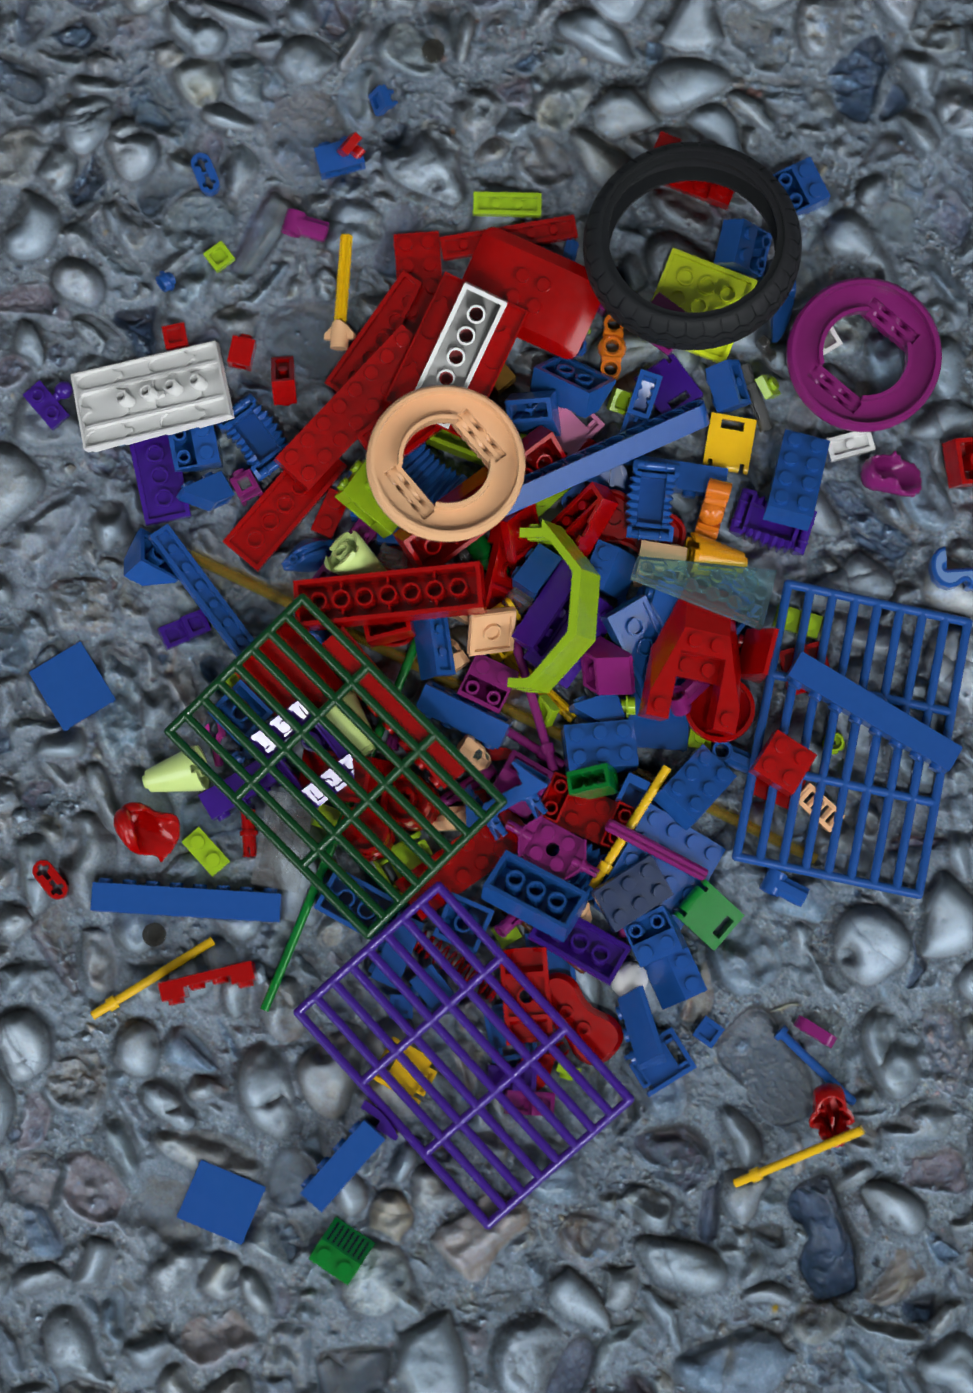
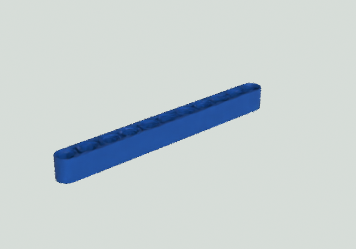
(611, 453)

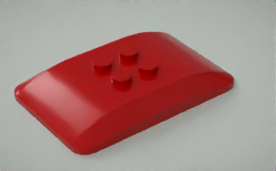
(540, 281)

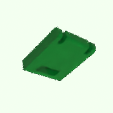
(705, 913)

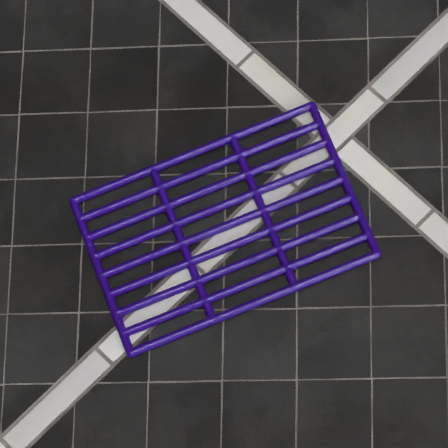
(530, 1059)

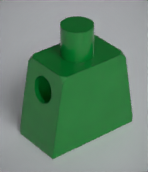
(598, 779)

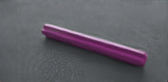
(656, 849)

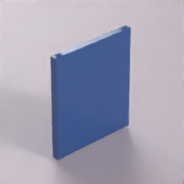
(72, 686)
(665, 734)
(221, 1202)

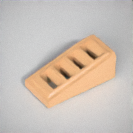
(827, 826)

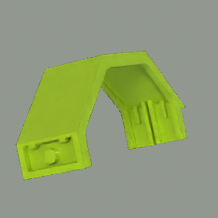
(582, 611)

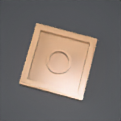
(491, 631)

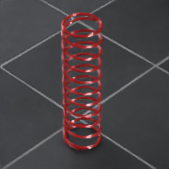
(456, 952)

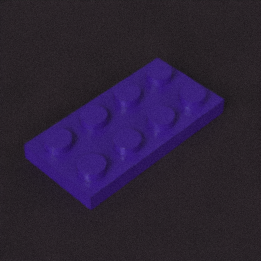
(158, 481)

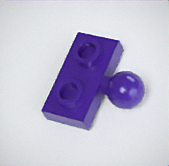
(48, 404)

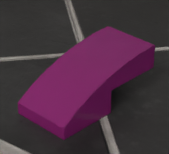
(526, 1106)

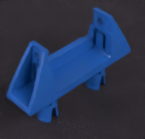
(528, 791)

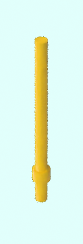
(606, 865)
(113, 1002)
(757, 1174)

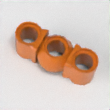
(611, 337)
(713, 508)

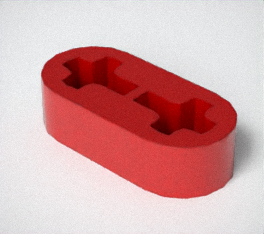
(46, 883)

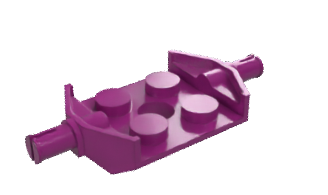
(540, 833)

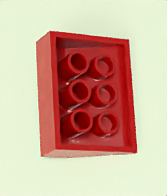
(291, 670)

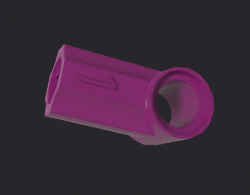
(299, 224)
(684, 695)

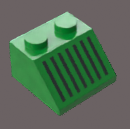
(341, 1250)

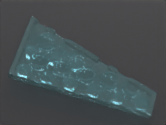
(723, 589)

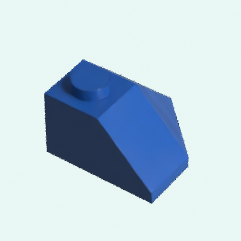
(145, 564)

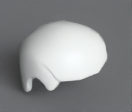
(629, 978)

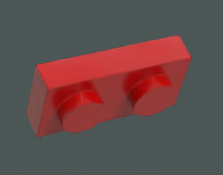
(329, 515)

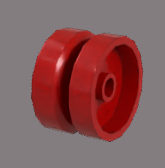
(416, 798)
(362, 843)

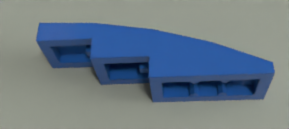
(641, 401)

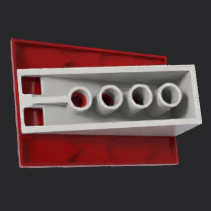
(459, 341)

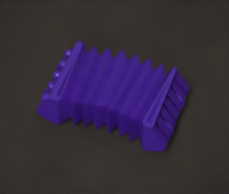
(750, 523)

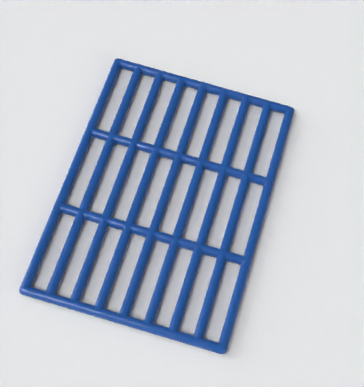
(844, 783)

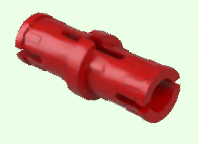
(248, 837)

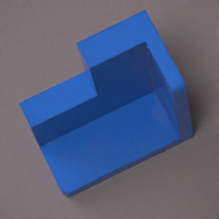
(633, 791)

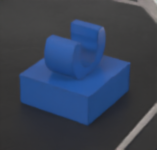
(381, 100)

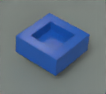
(402, 1006)
(708, 1032)

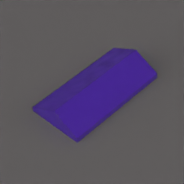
(587, 949)

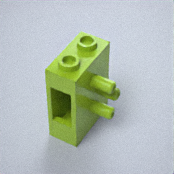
(358, 498)

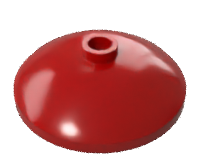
(699, 712)

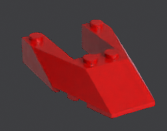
(701, 649)

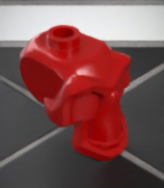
(830, 1111)

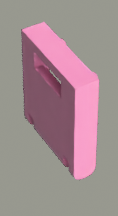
(575, 432)

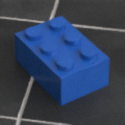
(600, 743)
(694, 787)
(353, 902)

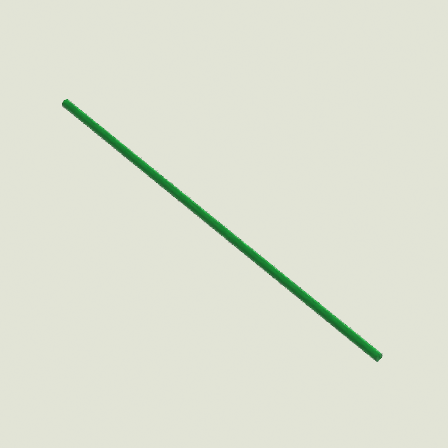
(322, 869)

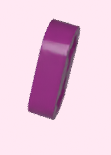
(815, 1031)

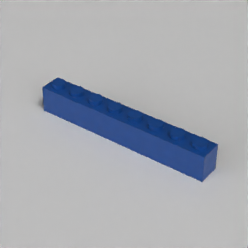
(873, 712)
(186, 902)

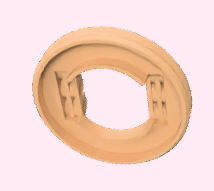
(488, 435)

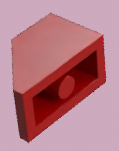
(283, 380)

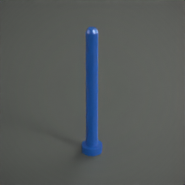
(810, 1061)

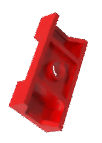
(704, 191)
(496, 580)
(534, 965)
(177, 989)

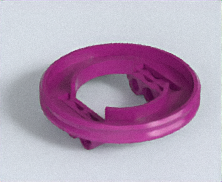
(897, 317)

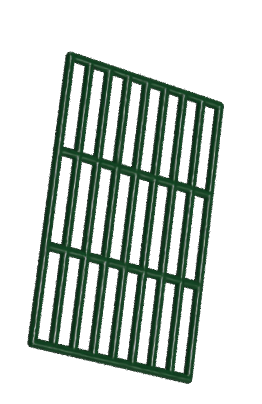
(367, 799)

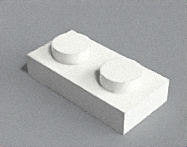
(850, 445)

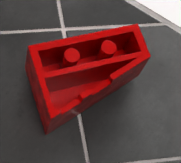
(587, 516)

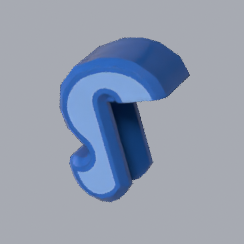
(948, 578)

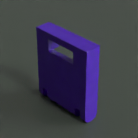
(674, 383)

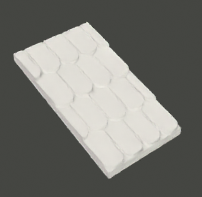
(152, 396)

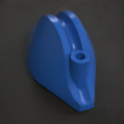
(308, 555)

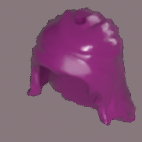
(891, 475)

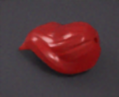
(147, 830)

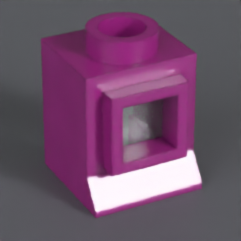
(245, 485)

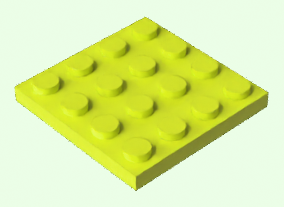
(702, 287)

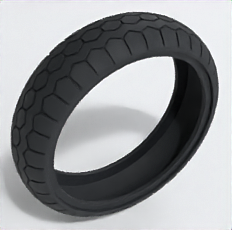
(692, 163)

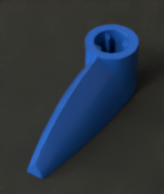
(782, 317)

